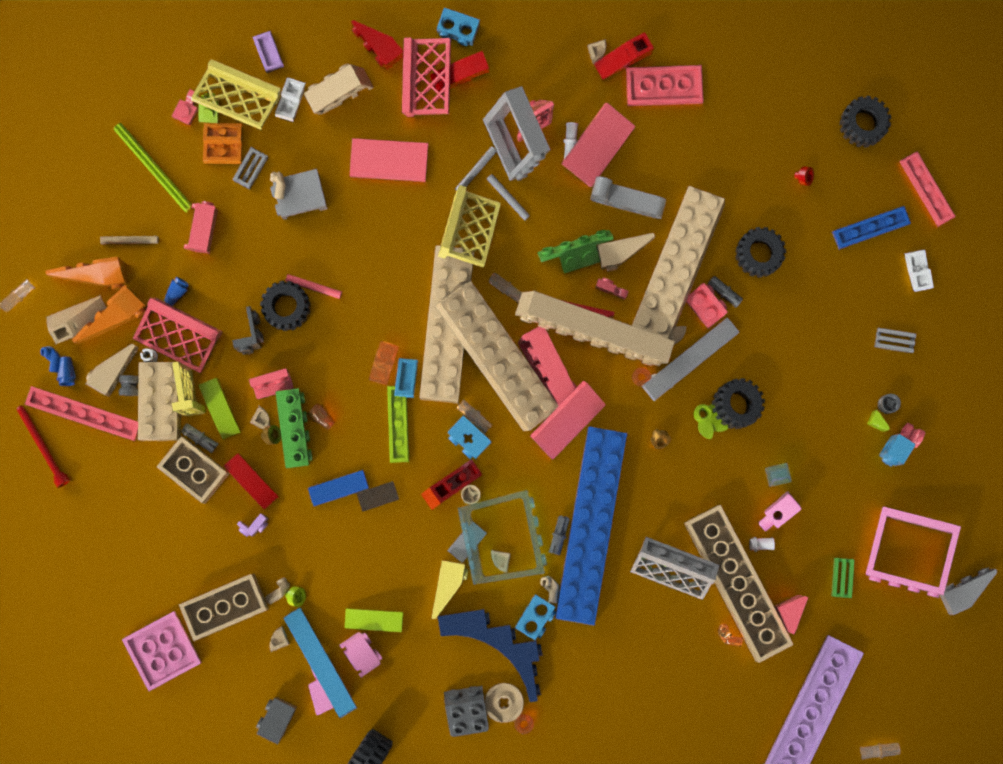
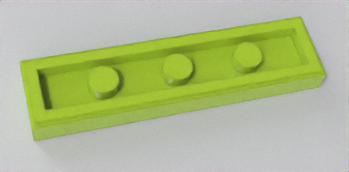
(397, 427)

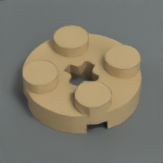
(515, 702)

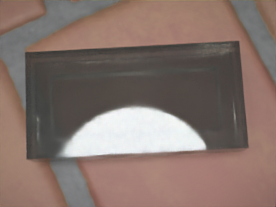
(377, 496)

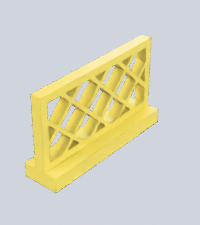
(242, 84)
(453, 227)
(186, 392)

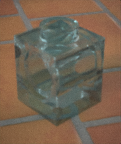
(778, 474)

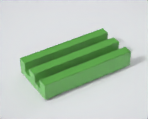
(843, 575)

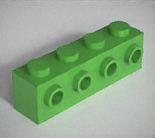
(292, 428)

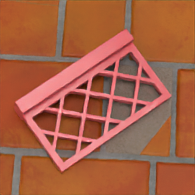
(410, 80)
(183, 319)

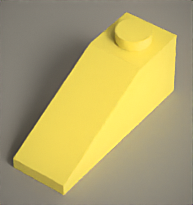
(449, 581)

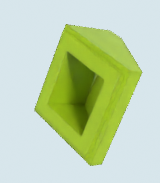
(878, 421)

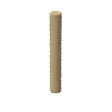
(130, 240)

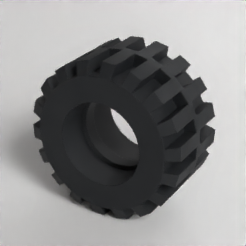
(876, 111)
(770, 239)
(276, 292)
(751, 396)
(372, 749)

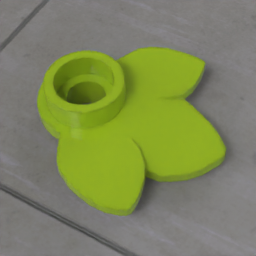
(709, 423)

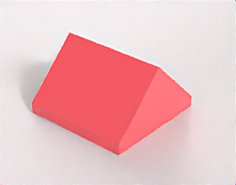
(791, 612)

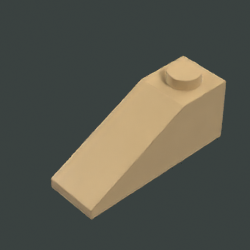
(618, 252)
(106, 375)

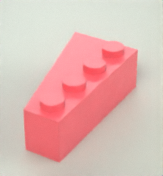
(547, 364)

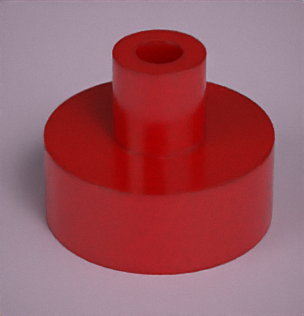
(805, 176)

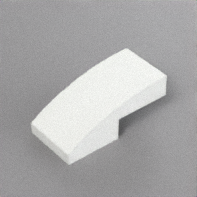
(290, 99)
(918, 270)

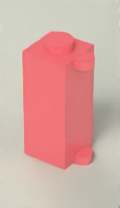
(202, 227)

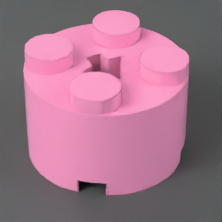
(361, 654)

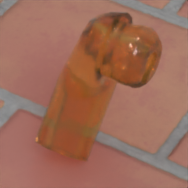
(727, 638)

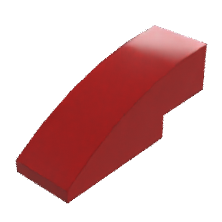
(463, 70)
(251, 481)

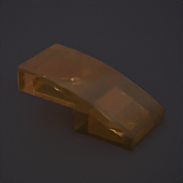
(383, 362)

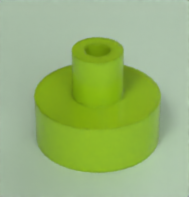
(296, 596)

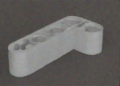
(627, 199)

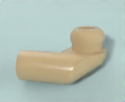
(280, 184)
(552, 587)
(279, 593)

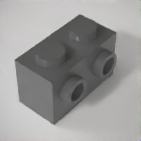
(276, 720)

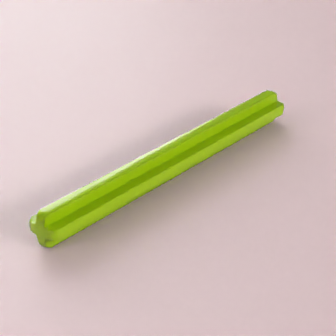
(151, 165)

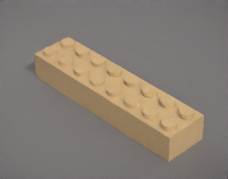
(679, 262)
(594, 327)
(442, 348)
(497, 356)
(739, 584)

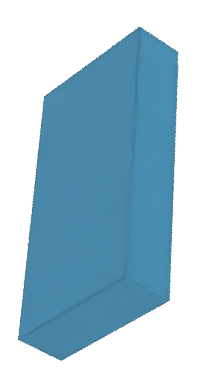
(406, 378)

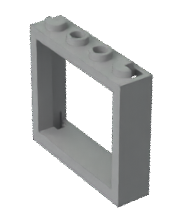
(516, 102)

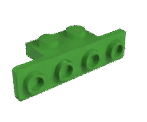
(577, 253)

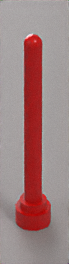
(60, 478)

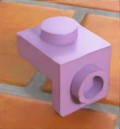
(258, 525)

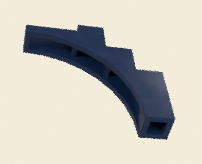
(521, 655)

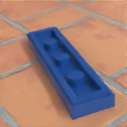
(871, 227)

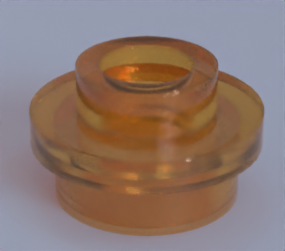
(645, 372)
(522, 730)

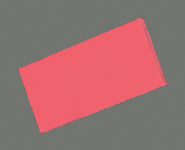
(664, 85)
(598, 144)
(388, 160)
(568, 420)

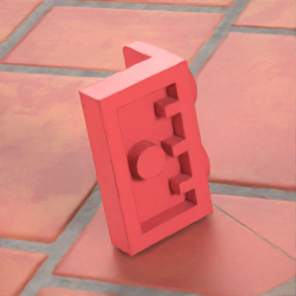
(706, 305)
(270, 383)

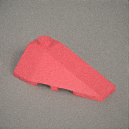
(543, 111)

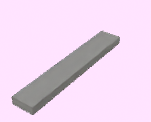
(690, 359)

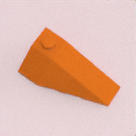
(103, 272)
(121, 309)

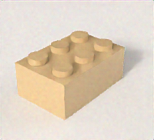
(193, 470)

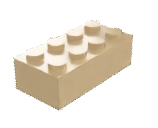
(155, 399)
(224, 607)

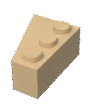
(337, 88)

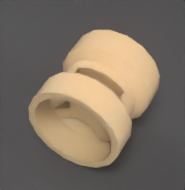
(470, 494)

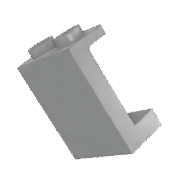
(301, 194)

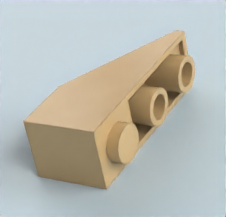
(70, 321)

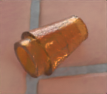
(321, 416)

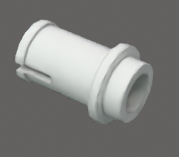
(154, 356)
(761, 544)

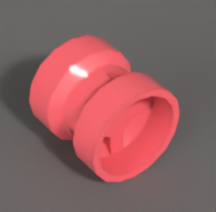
(914, 435)

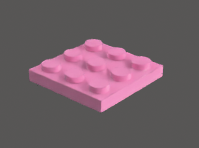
(161, 651)

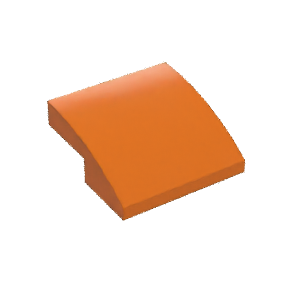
(222, 143)

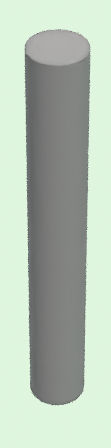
(477, 168)
(508, 197)

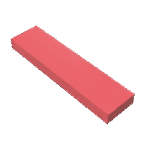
(927, 189)

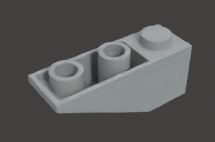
(963, 595)

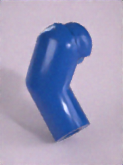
(53, 356)

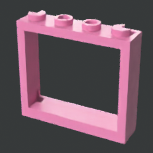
(922, 521)

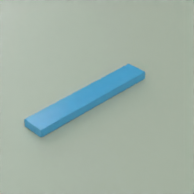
(320, 663)

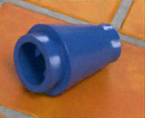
(176, 290)
(66, 373)

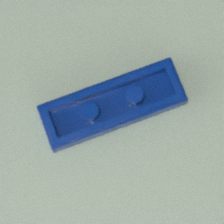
(338, 488)

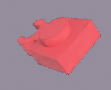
(606, 285)

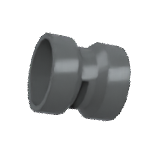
(128, 385)
(892, 401)

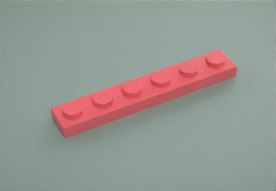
(82, 413)

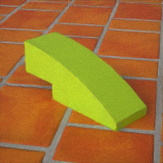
(219, 408)
(374, 620)

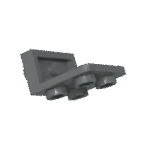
(249, 344)
(466, 711)

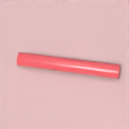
(314, 286)

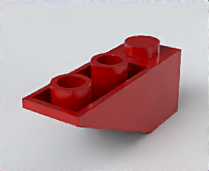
(381, 44)
(624, 56)

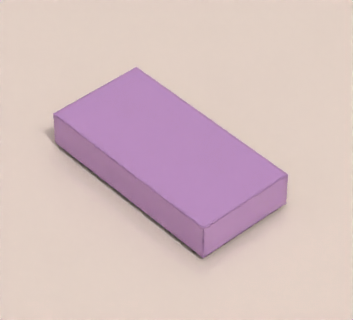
(268, 51)

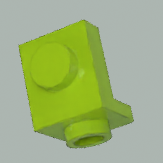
(207, 114)

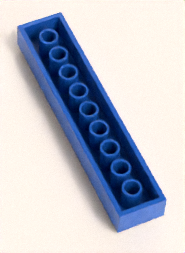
(591, 526)

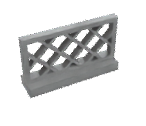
(676, 561)

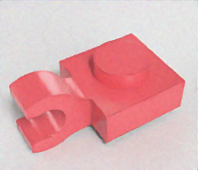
(186, 110)

